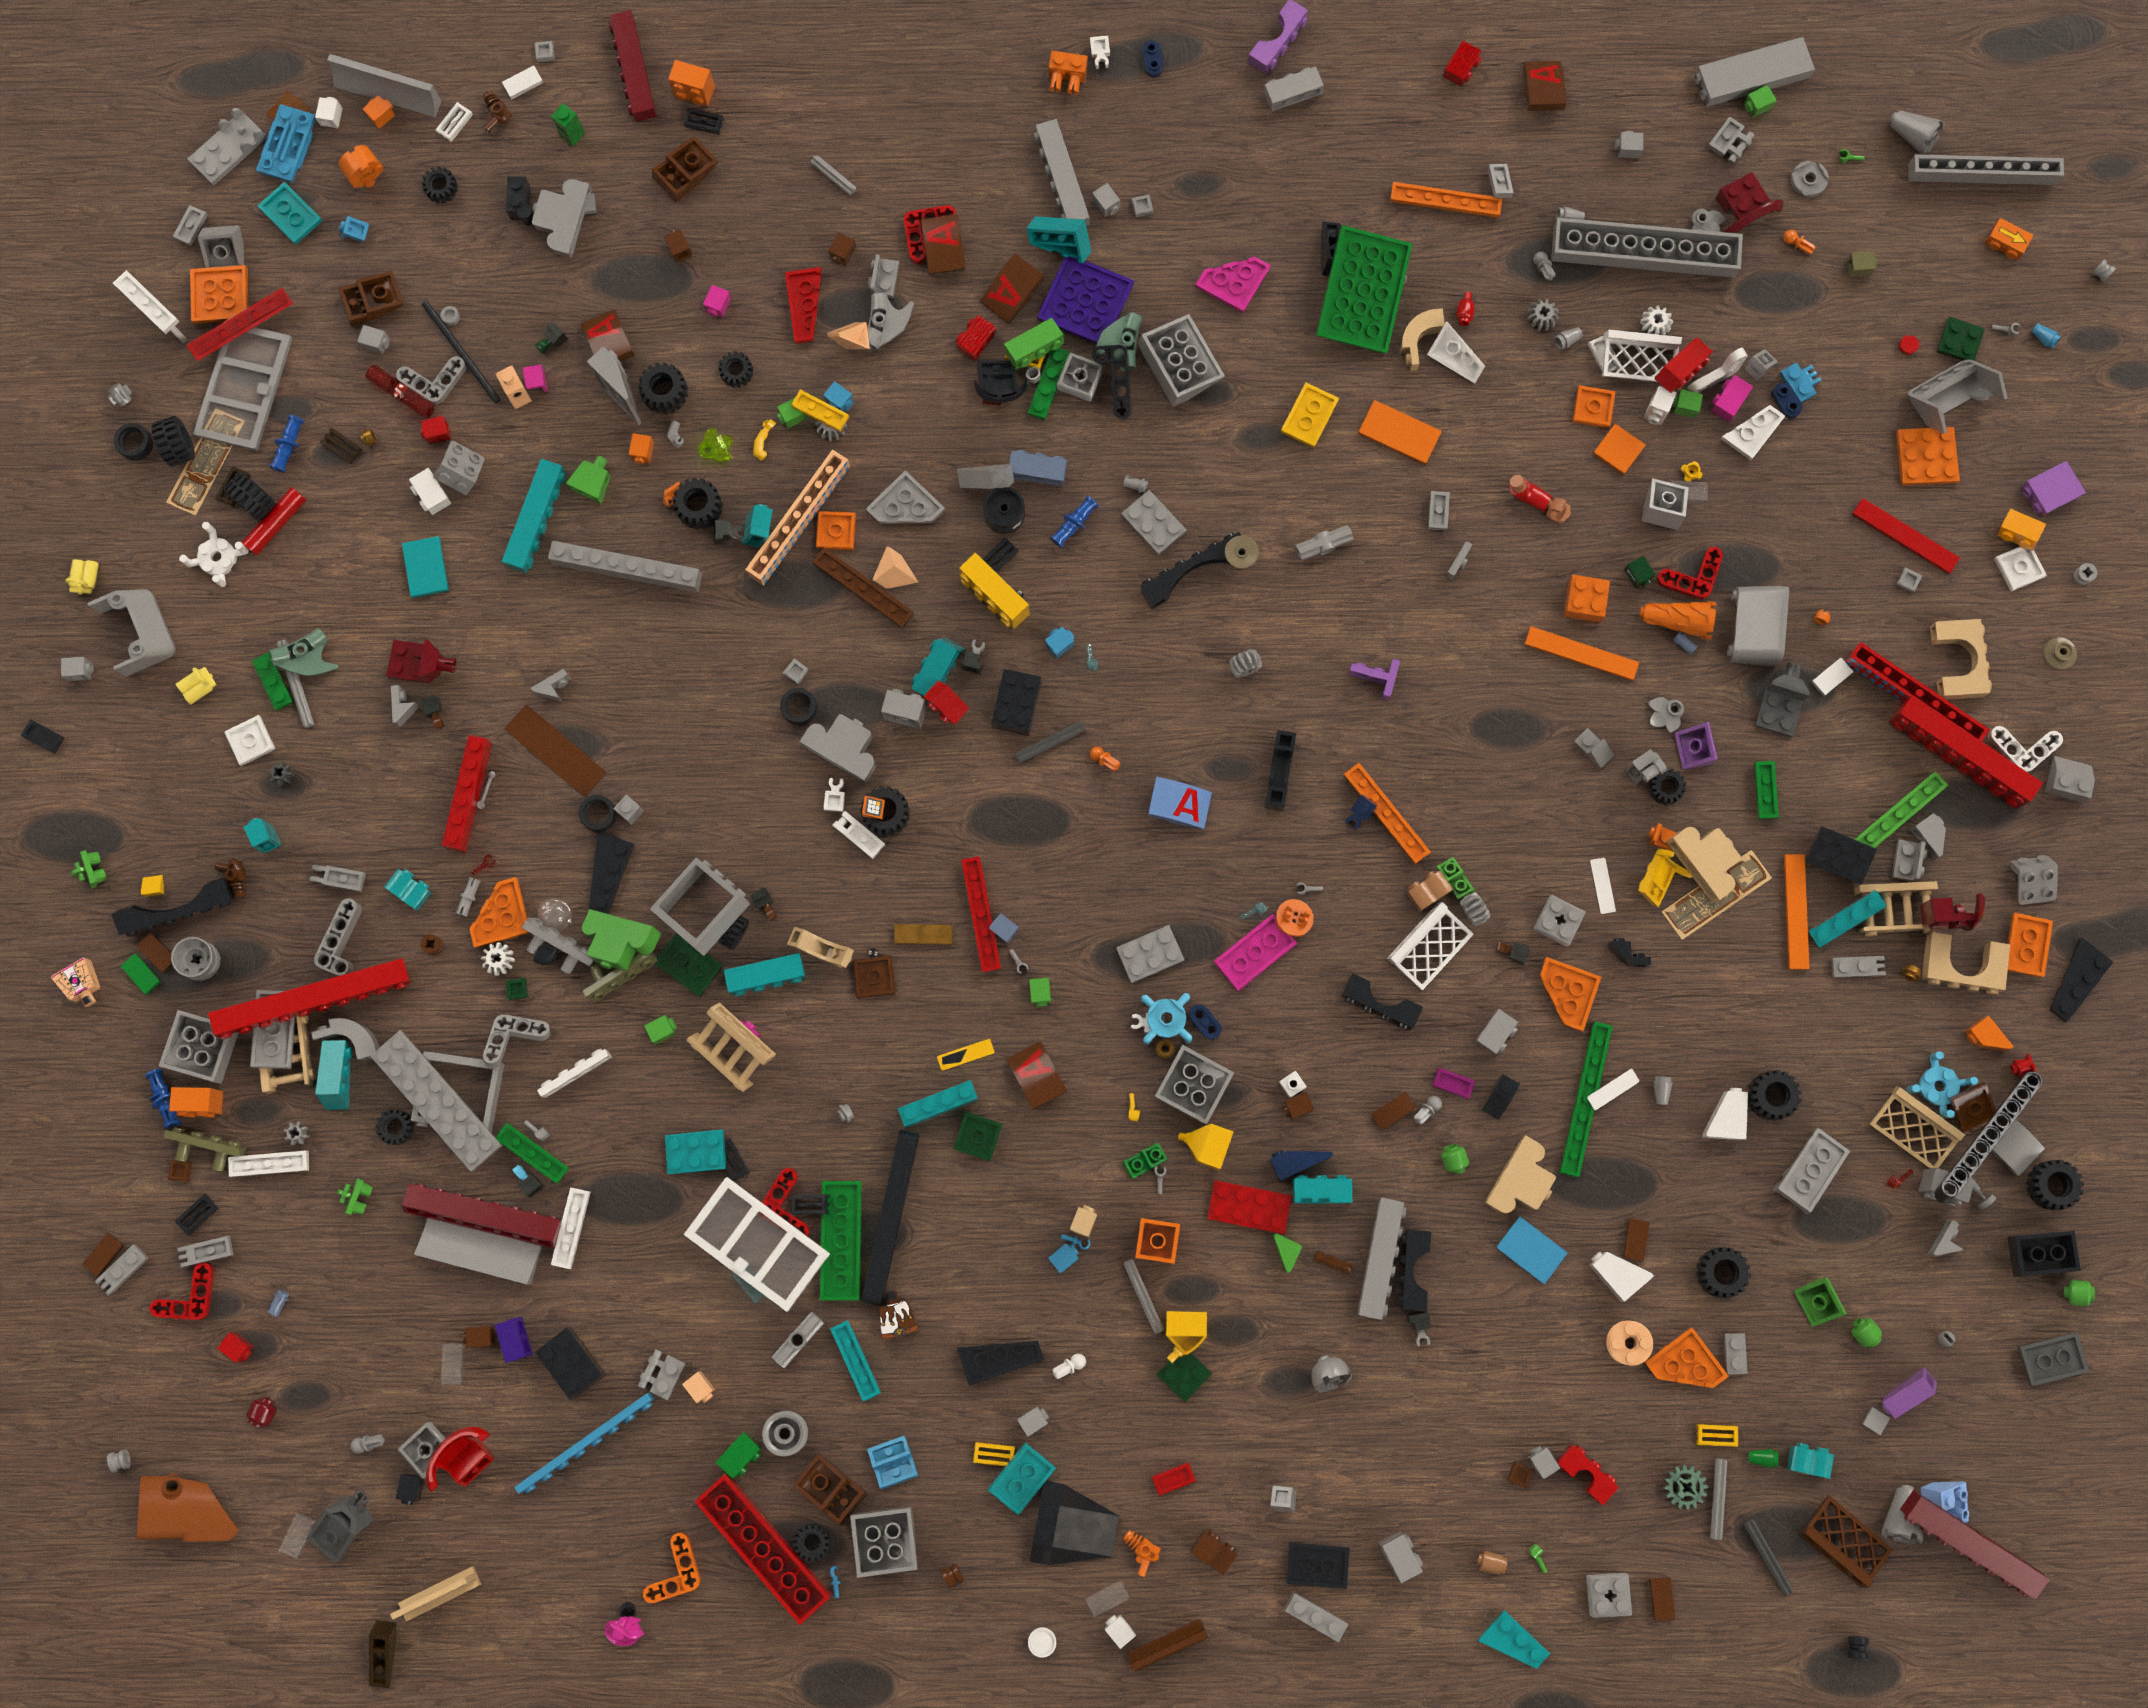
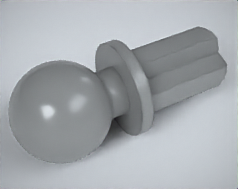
(1544, 265)
(1428, 1110)
(366, 1443)

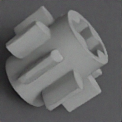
(119, 394)
(302, 1133)

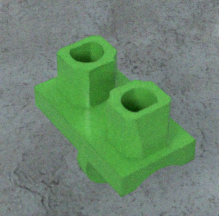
(93, 876)
(353, 1205)

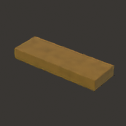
(923, 934)

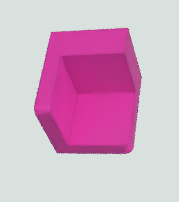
(535, 377)

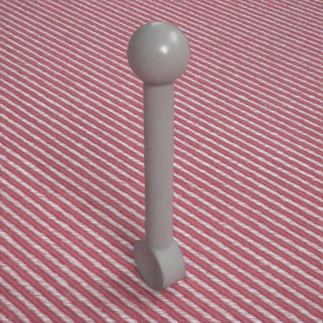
(480, 804)

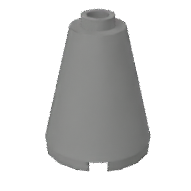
(1917, 130)
(1896, 1525)

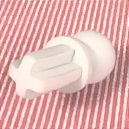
(1077, 1362)

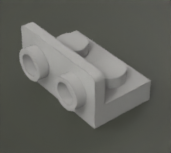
(883, 276)
(1909, 860)

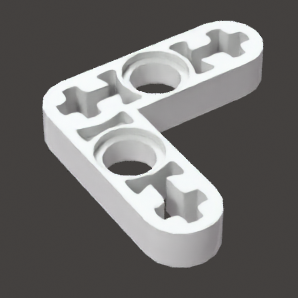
(1728, 368)
(2021, 754)

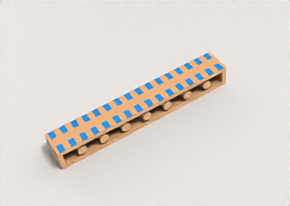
(797, 517)

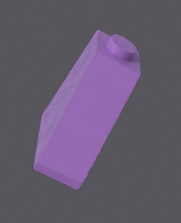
(1910, 1393)

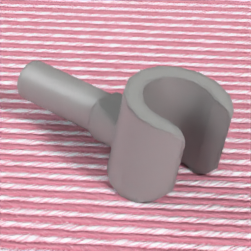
(2009, 330)
(1309, 888)
(1018, 962)
(541, 1134)
(1160, 1180)

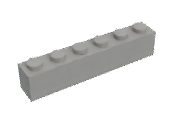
(1060, 169)
(1380, 1258)

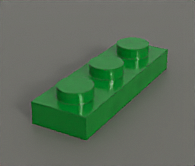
(273, 682)
(1766, 790)

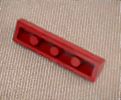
(273, 521)

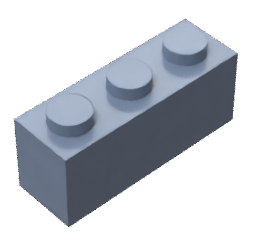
(1038, 468)

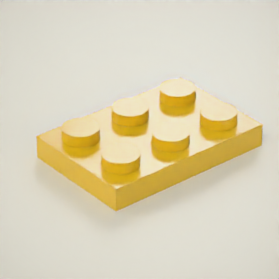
(1309, 415)

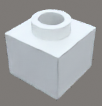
(1285, 1084)

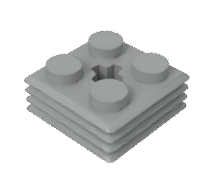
(1074, 368)
(1548, 925)
(413, 1448)
(1600, 1605)

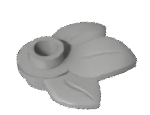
(1711, 220)
(1664, 715)

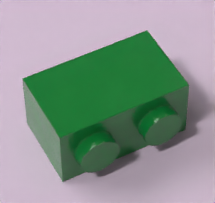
(739, 1455)

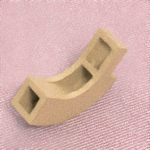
(1423, 324)
(820, 948)

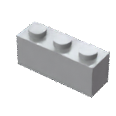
(1293, 88)
(1315, 1616)

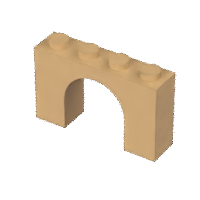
(1970, 636)
(1938, 967)

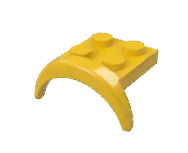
(1659, 876)

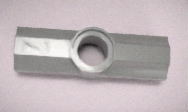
(1324, 542)
(789, 1350)

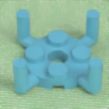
(1170, 1029)
(1949, 1080)

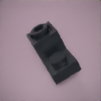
(1622, 950)

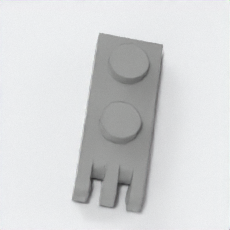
(1857, 967)
(206, 1251)
(122, 1269)

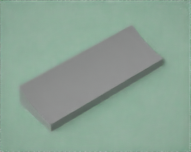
(374, 81)
(479, 1251)

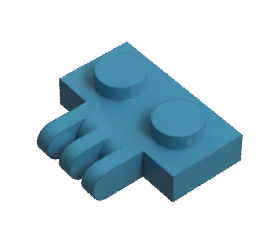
(1800, 381)

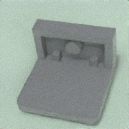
(459, 468)
(2036, 879)

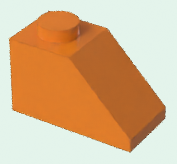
(1987, 1035)

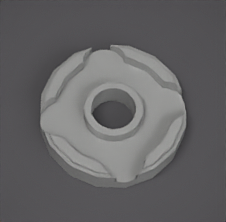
(1806, 188)

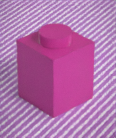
(717, 301)

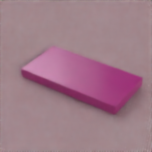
(1254, 953)

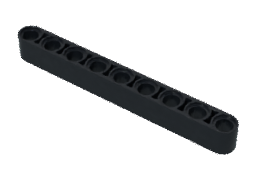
(1985, 1144)
(890, 1218)

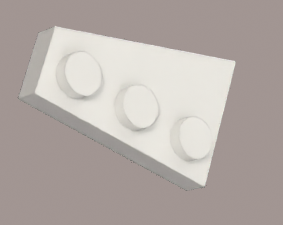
(1455, 354)
(1753, 433)

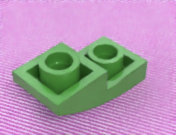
(1456, 878)

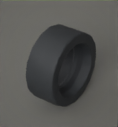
(123, 432)
(798, 720)
(597, 827)

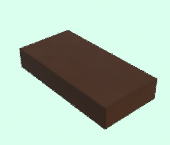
(155, 952)
(1636, 1240)
(103, 1254)
(1662, 1598)

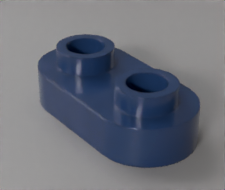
(1152, 57)
(1785, 400)
(1205, 1022)

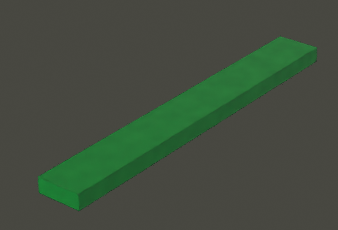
(1583, 1110)

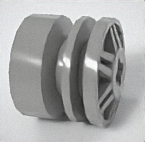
(185, 957)

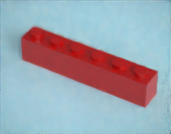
(467, 794)

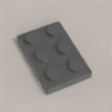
(2053, 1359)

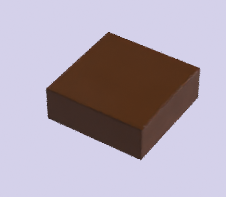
(179, 1170)
(1520, 1474)

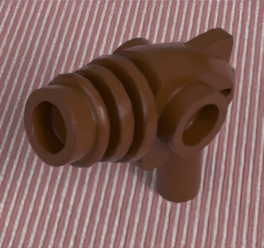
(497, 111)
(235, 874)

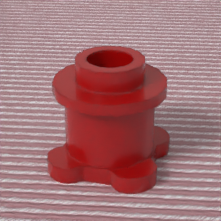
(2023, 1066)

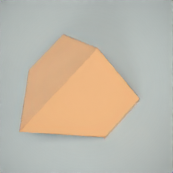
(851, 336)
(893, 571)

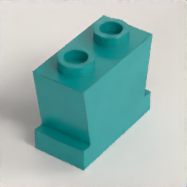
(757, 526)

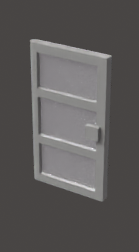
(243, 388)

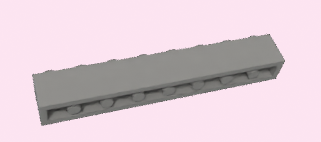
(1986, 169)
(625, 566)

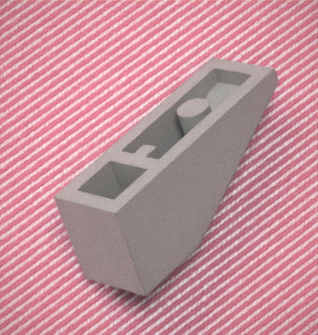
(986, 476)

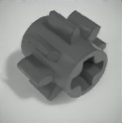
(275, 772)

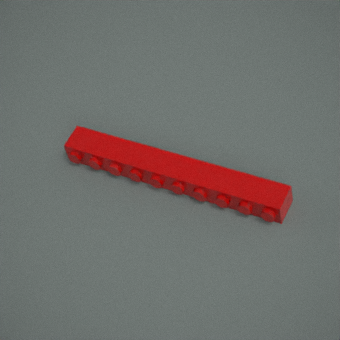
(309, 998)

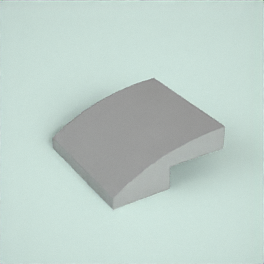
(2017, 1148)

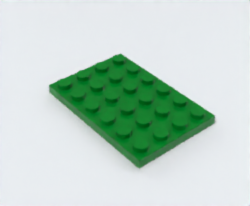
(1363, 289)

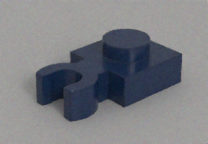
(1362, 810)

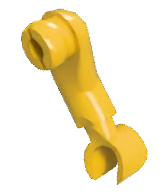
(759, 441)

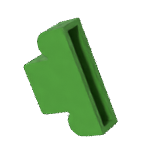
(617, 939)

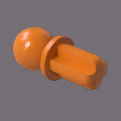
(1791, 237)
(1104, 758)

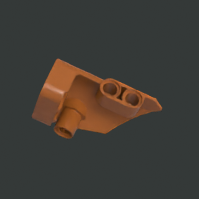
(181, 1512)

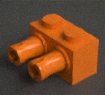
(1067, 67)

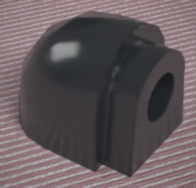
(547, 954)

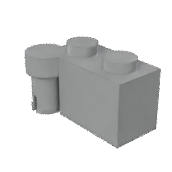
(1646, 767)

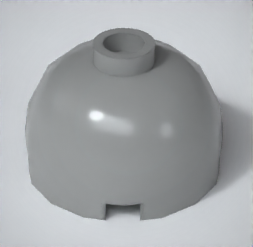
(1329, 1373)

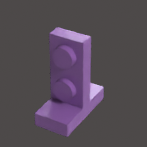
(1377, 675)

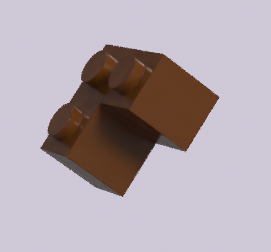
(1213, 1552)

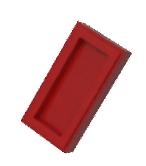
(1173, 1478)

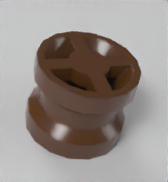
(435, 947)
(952, 1575)

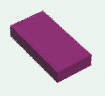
(1453, 1083)

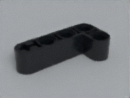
(1117, 382)

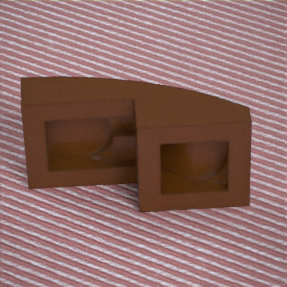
(1393, 1111)

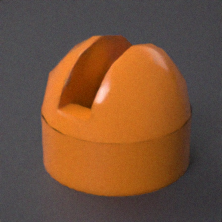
(1822, 618)

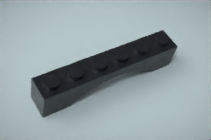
(1158, 590)
(135, 917)

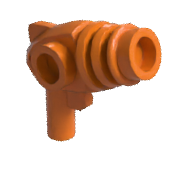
(1145, 1551)

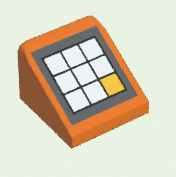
(873, 807)

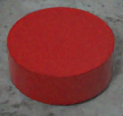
(1908, 345)

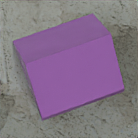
(1696, 746)

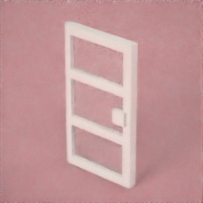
(757, 1244)

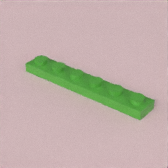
(1902, 810)

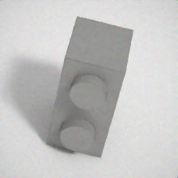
(1496, 1032)

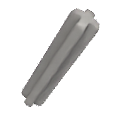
(833, 175)

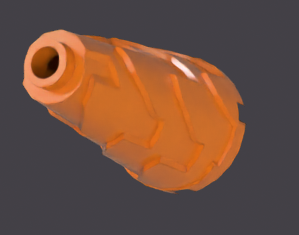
(1691, 618)

